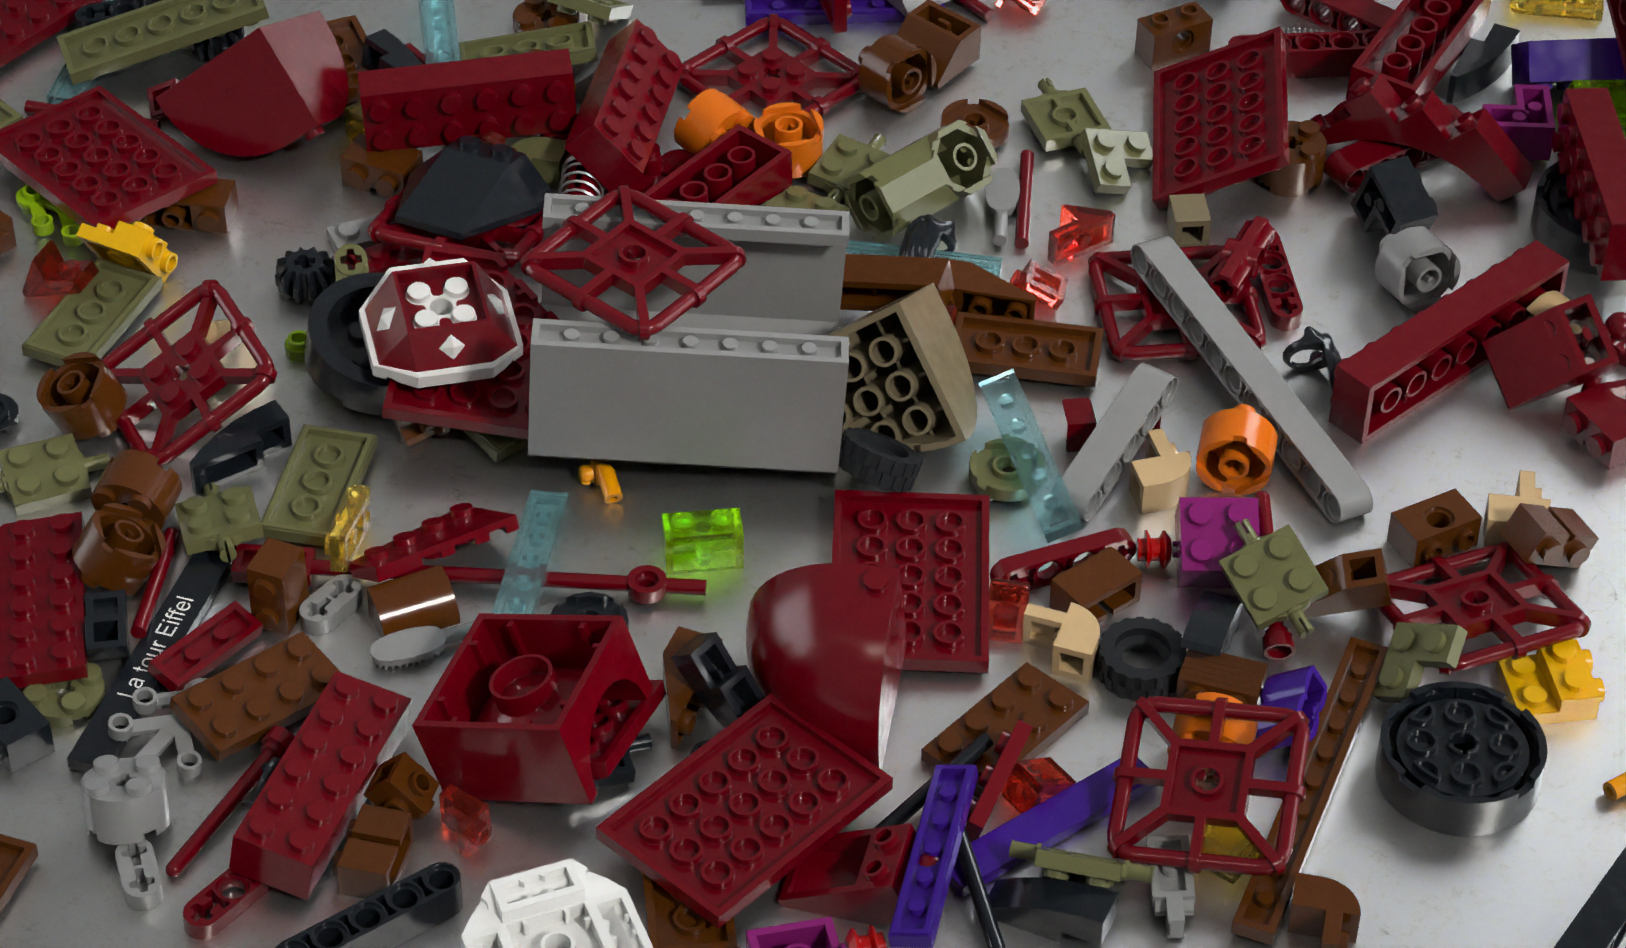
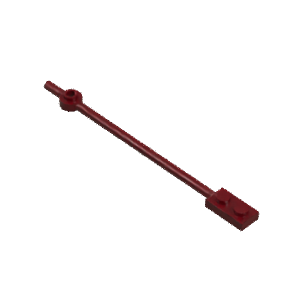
(644, 583)

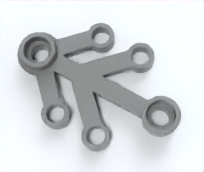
(167, 729)

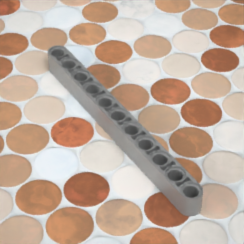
(1252, 378)

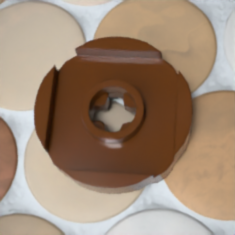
(532, 13)
(984, 115)

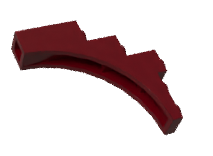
(1423, 122)

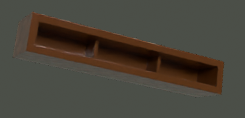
(881, 279)

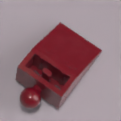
(1547, 357)
(854, 875)

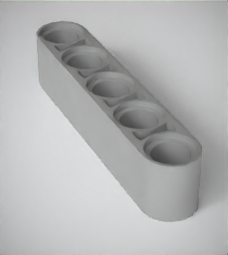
(1118, 437)

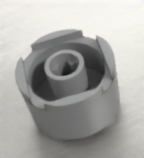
(1416, 267)
(125, 799)

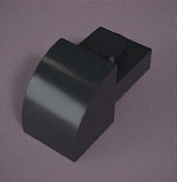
(106, 625)

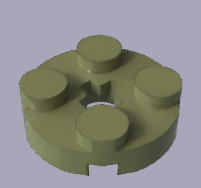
(988, 475)
(72, 706)

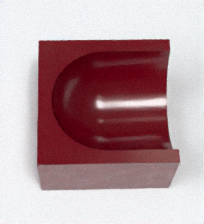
(523, 702)

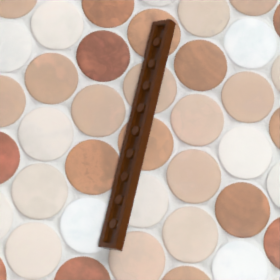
(1339, 723)

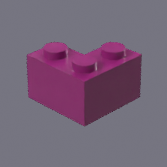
(1528, 120)

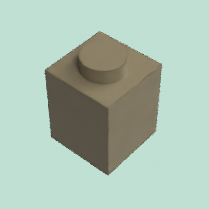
(1188, 220)

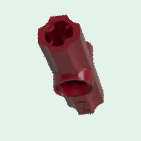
(1241, 258)

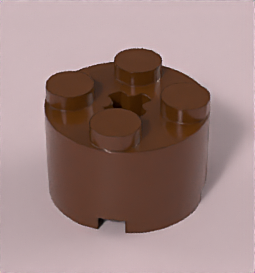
(896, 73)
(1306, 162)
(82, 396)
(140, 483)
(118, 549)

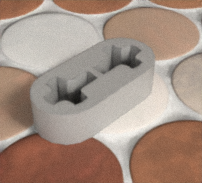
(327, 602)
(146, 872)

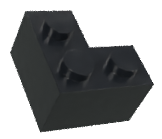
(1393, 198)

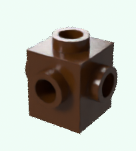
(402, 786)

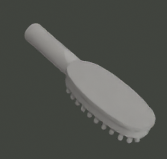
(1001, 201)
(415, 644)

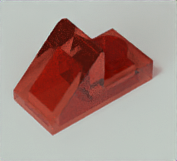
(1079, 233)
(54, 276)

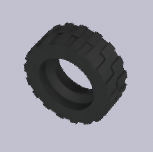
(879, 459)
(1142, 635)

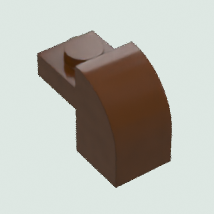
(1324, 910)

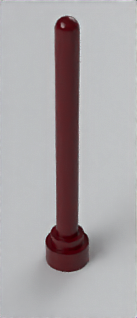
(1277, 641)
(273, 745)

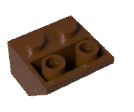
(945, 35)

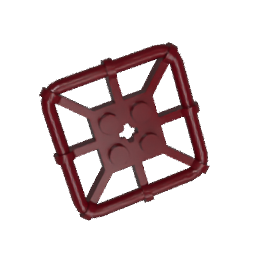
(773, 74)
(417, 239)
(614, 262)
(1154, 314)
(202, 366)
(1487, 603)
(1221, 806)

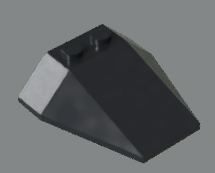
(471, 189)

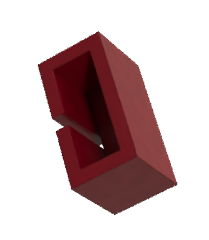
(1599, 421)

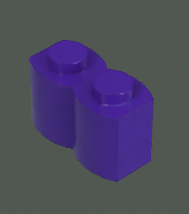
(1296, 690)

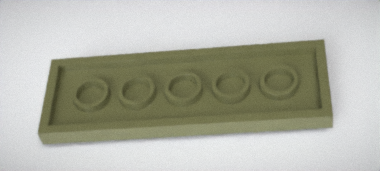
(151, 33)

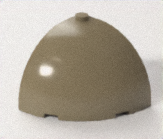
(909, 374)

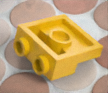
(130, 246)
(1553, 683)

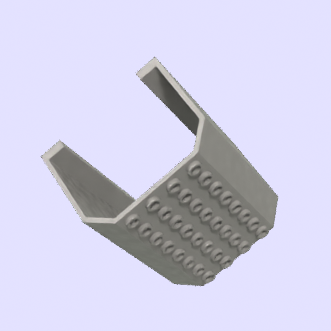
(723, 384)

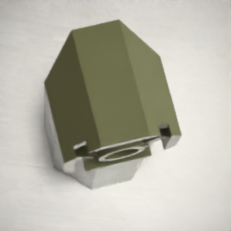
(920, 179)

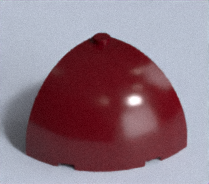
(263, 90)
(832, 648)

